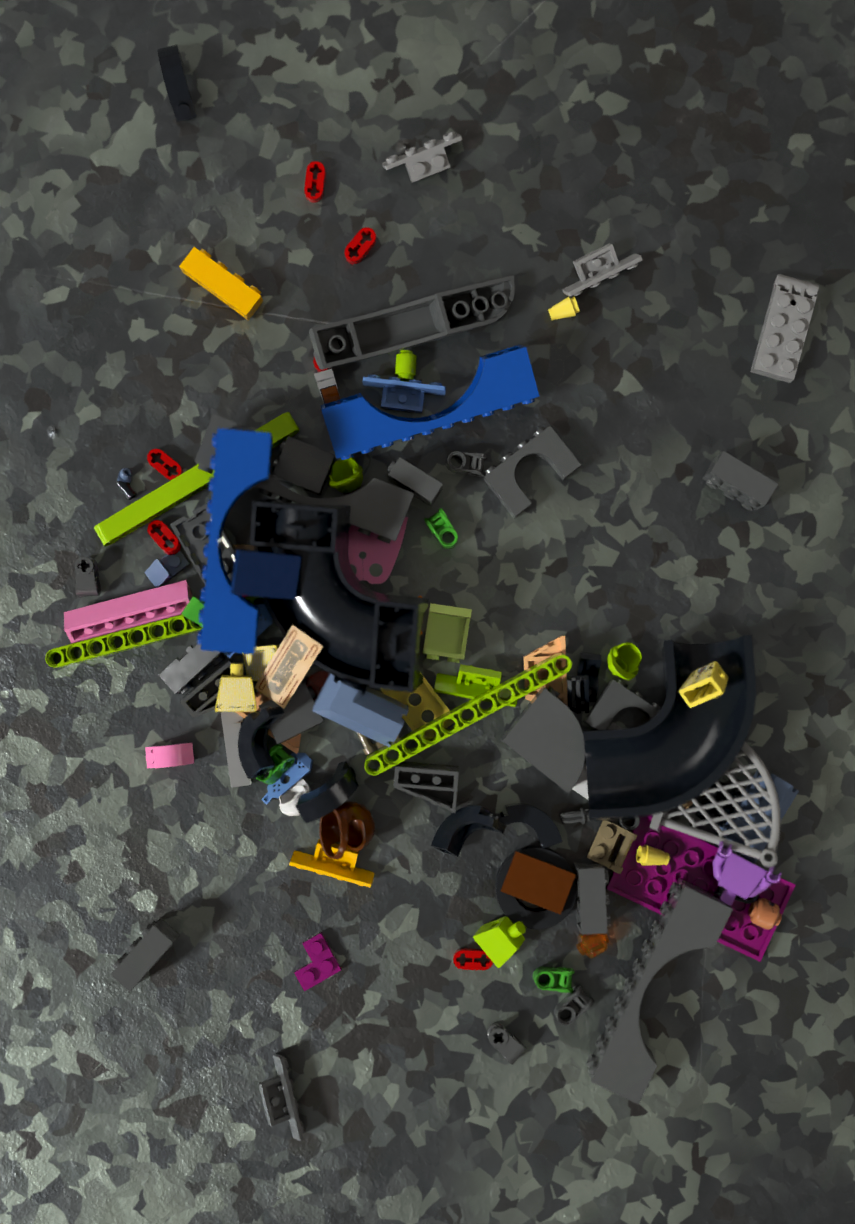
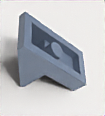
(166, 568)

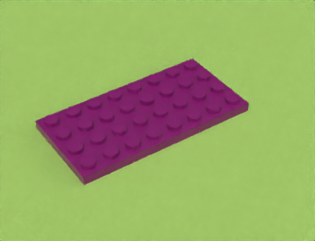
(692, 862)

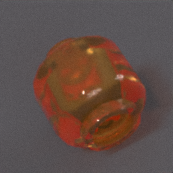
(592, 944)

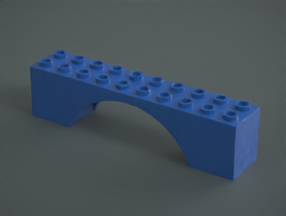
(499, 383)
(238, 465)

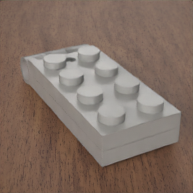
(785, 328)

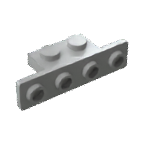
(426, 159)
(599, 266)
(231, 726)

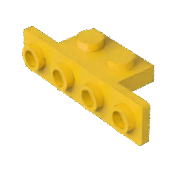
(341, 869)

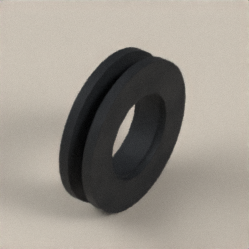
(540, 917)

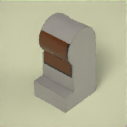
(327, 386)

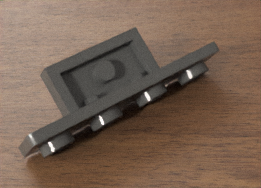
(279, 1099)

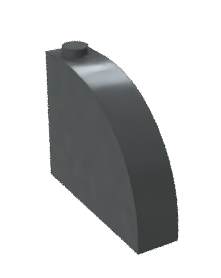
(549, 738)

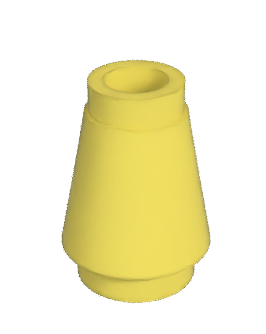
(564, 309)
(651, 856)

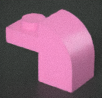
(169, 755)

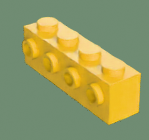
(222, 283)

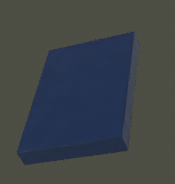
(265, 574)

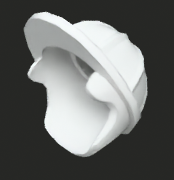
(290, 798)

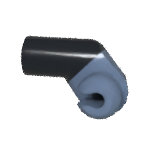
(123, 483)

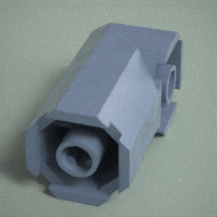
(361, 709)
(786, 795)

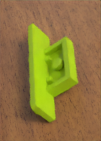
(471, 683)

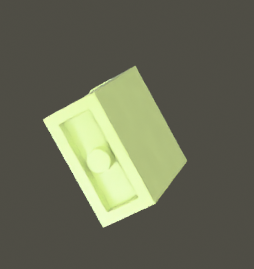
(447, 632)

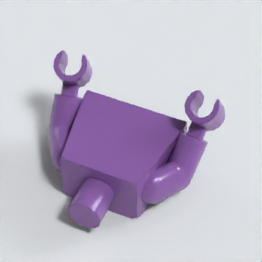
(740, 875)

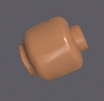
(764, 913)

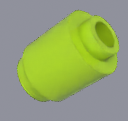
(405, 365)

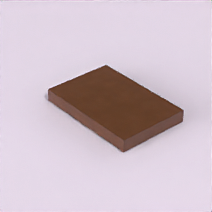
(538, 882)

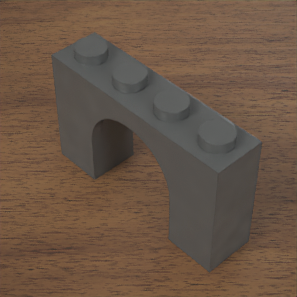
(544, 445)
(615, 698)

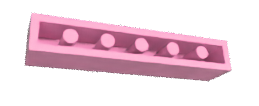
(127, 612)

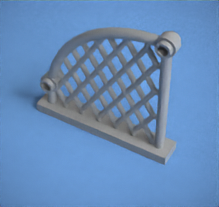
(771, 796)

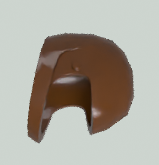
(349, 825)

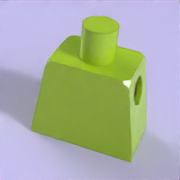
(500, 939)

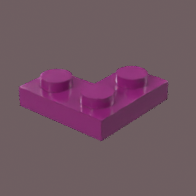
(323, 962)

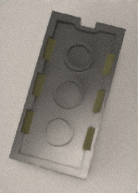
(193, 538)

